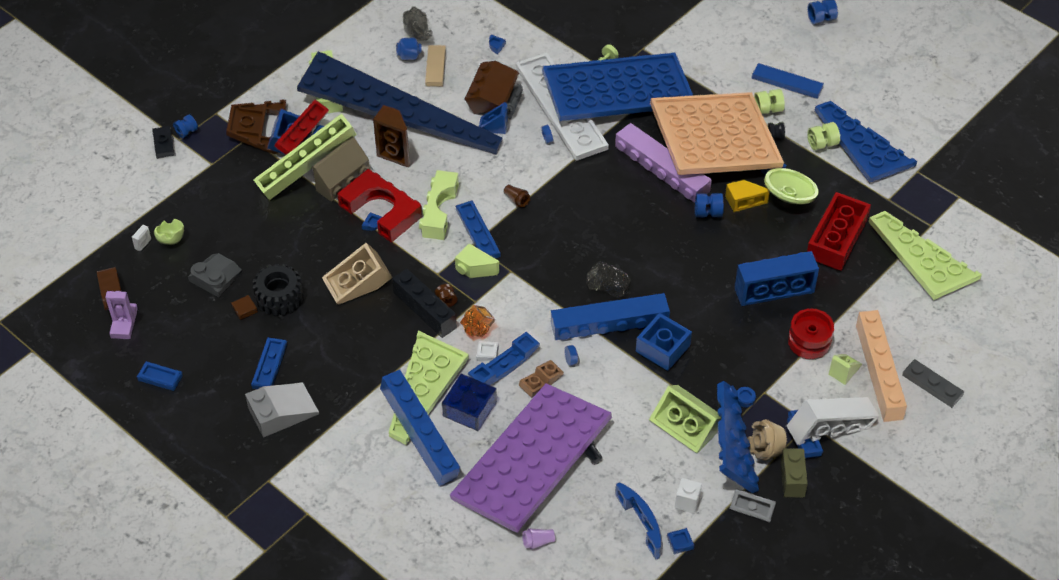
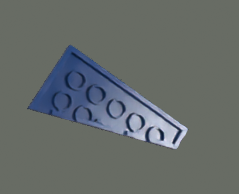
(864, 146)
(733, 440)

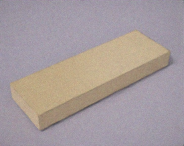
(435, 65)

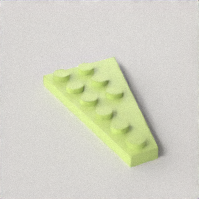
(923, 258)
(429, 375)

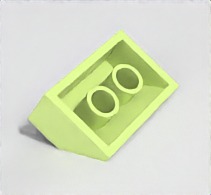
(686, 418)

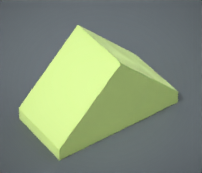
(843, 367)

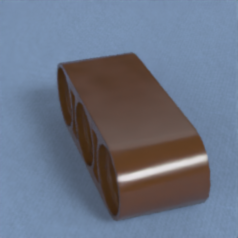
(108, 281)

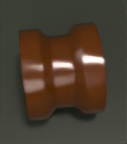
(446, 294)

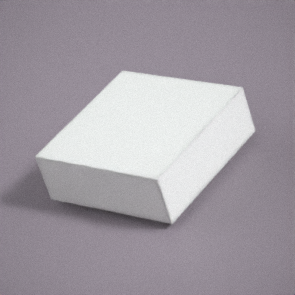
(141, 238)
(486, 351)

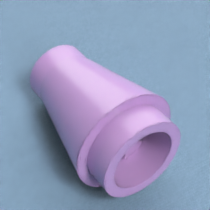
(537, 537)

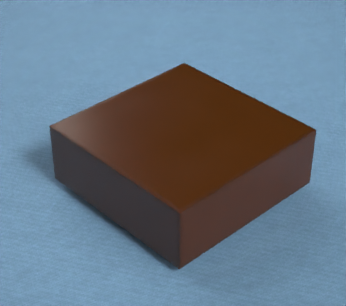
(244, 307)

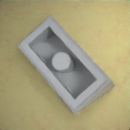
(752, 505)

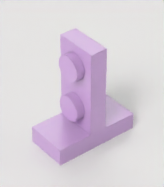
(122, 314)

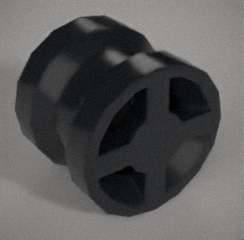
(777, 130)

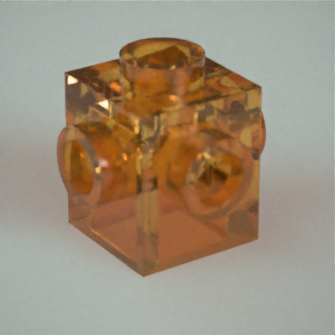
(477, 321)

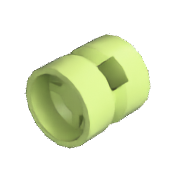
(770, 101)
(823, 136)

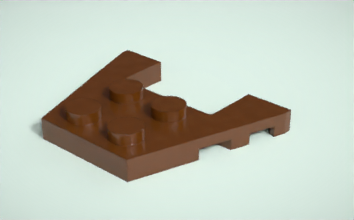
(247, 122)

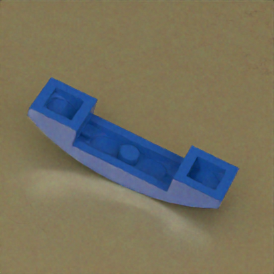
(506, 362)
(630, 499)

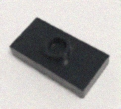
(163, 142)

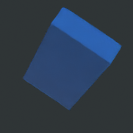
(159, 376)

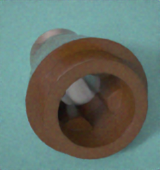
(517, 195)

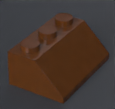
(490, 86)
(391, 136)

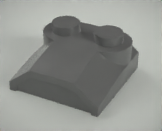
(214, 274)

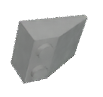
(280, 406)

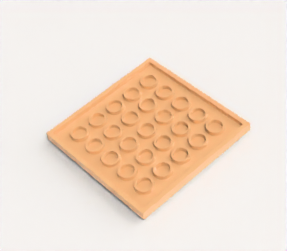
(716, 133)

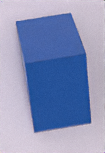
(495, 120)

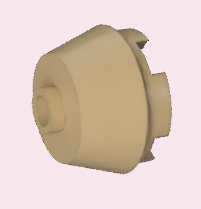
(767, 440)

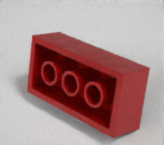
(838, 230)

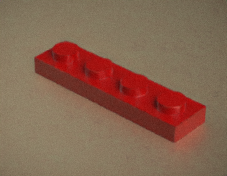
(301, 127)

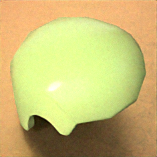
(169, 232)

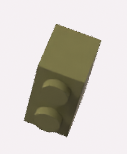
(793, 473)

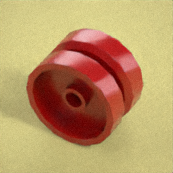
(811, 333)

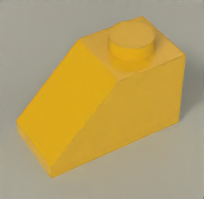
(745, 195)

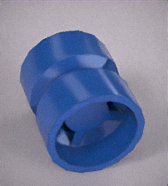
(821, 11)
(715, 203)

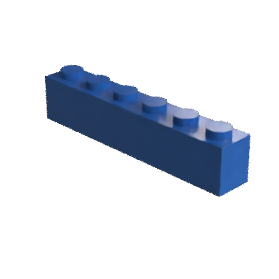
(607, 316)
(419, 427)

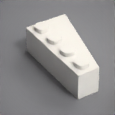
(831, 417)

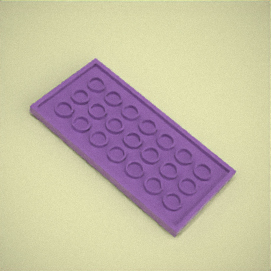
(530, 457)

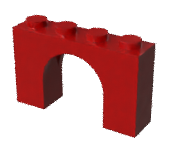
(371, 187)

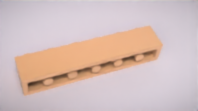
(881, 366)

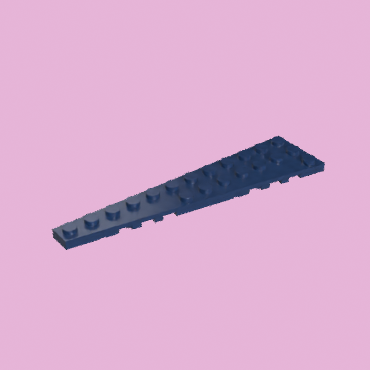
(354, 89)

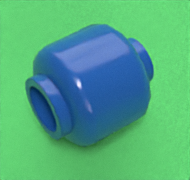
(408, 49)

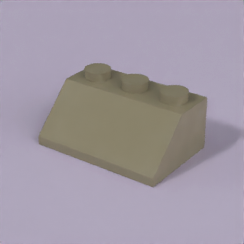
(340, 168)

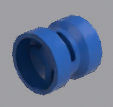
(185, 126)

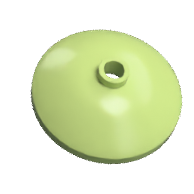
(791, 186)

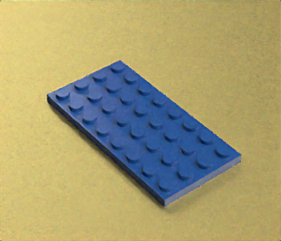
(614, 85)

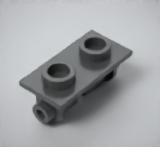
(514, 99)

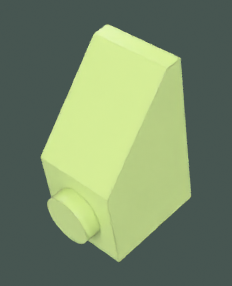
(476, 263)

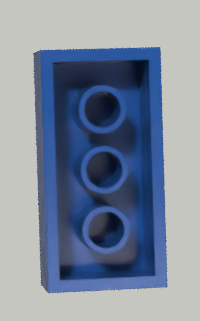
(776, 278)

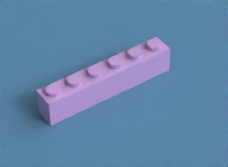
(658, 160)

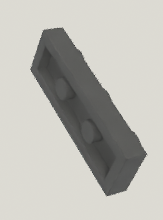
(933, 383)

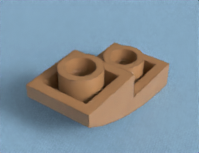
(544, 373)

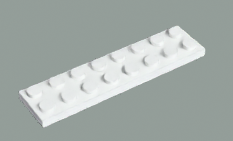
(579, 135)

